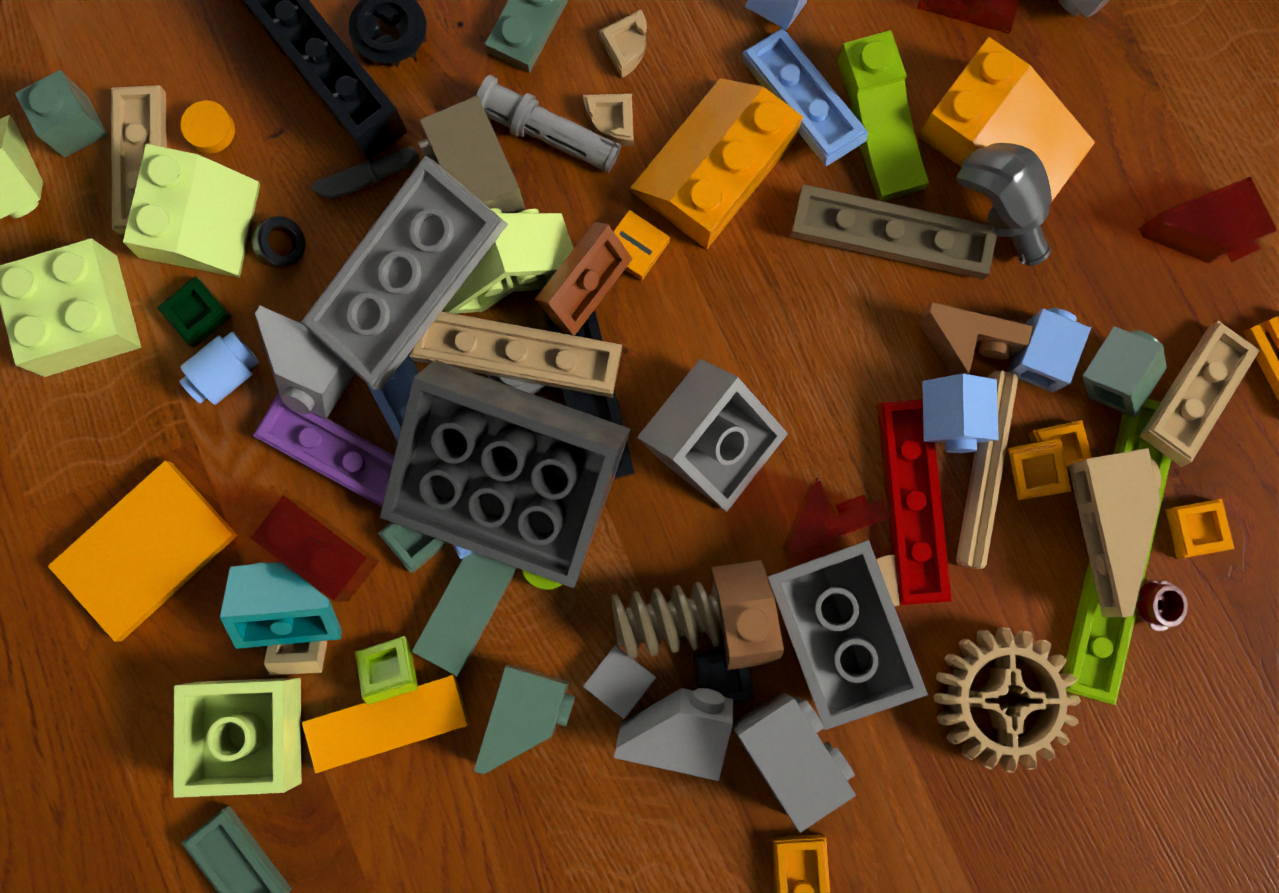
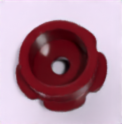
(1161, 605)

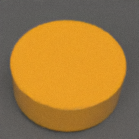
(207, 127)

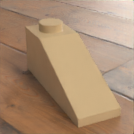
(1118, 515)

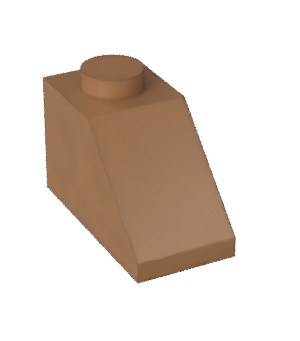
(747, 615)

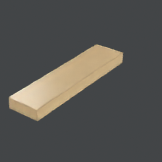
(521, 353)

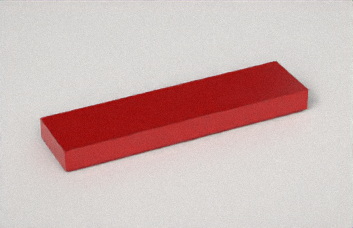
(913, 504)

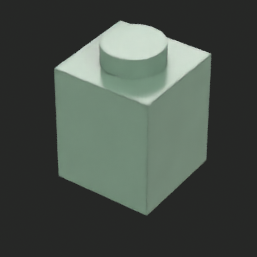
(61, 114)
(1125, 370)

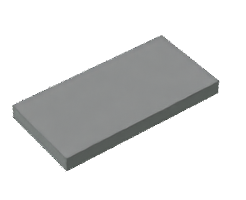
(403, 273)

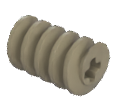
(667, 619)

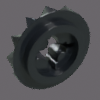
(366, 33)

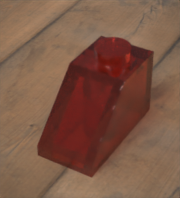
(1215, 224)

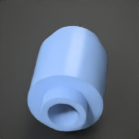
(218, 369)

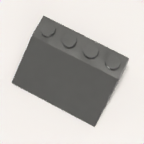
(502, 472)

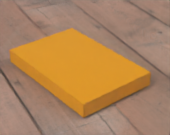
(142, 551)

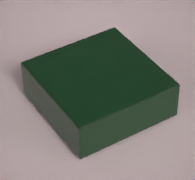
(194, 311)

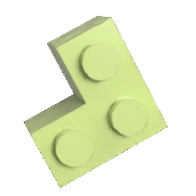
(518, 260)

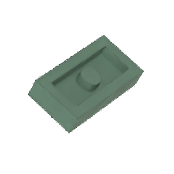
(523, 31)

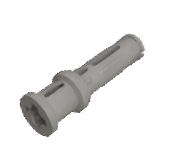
(525, 117)

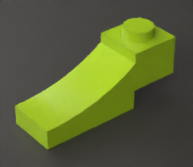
(880, 102)

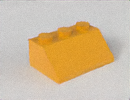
(718, 158)

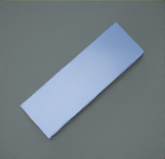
(790, 75)

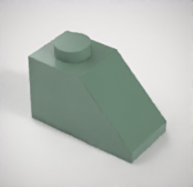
(523, 715)

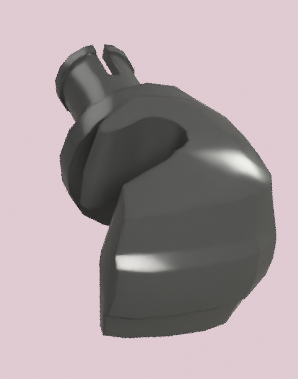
(1019, 194)

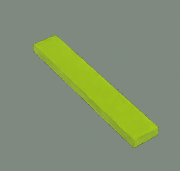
(1097, 642)

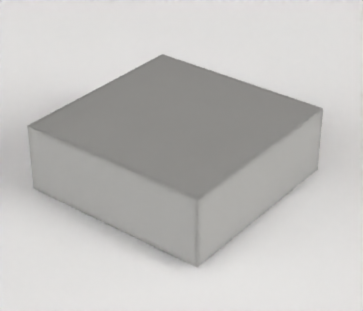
(619, 681)

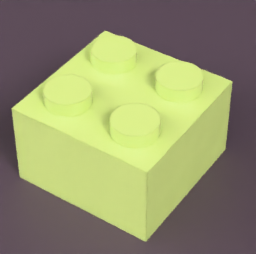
(66, 308)
(237, 737)

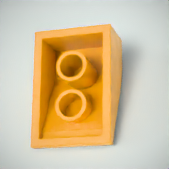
(1006, 103)

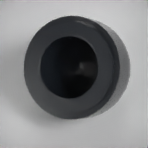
(261, 247)

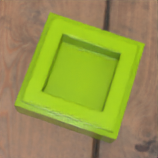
(386, 670)

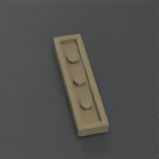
(893, 232)

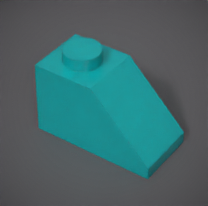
(275, 607)

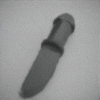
(363, 175)

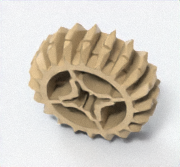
(1010, 718)

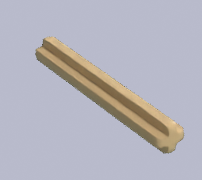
(986, 481)

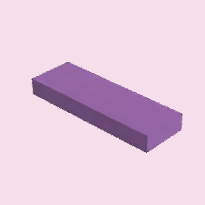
(328, 449)

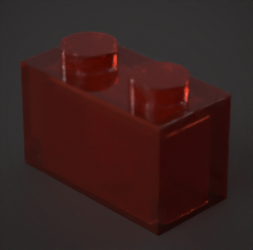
(315, 549)

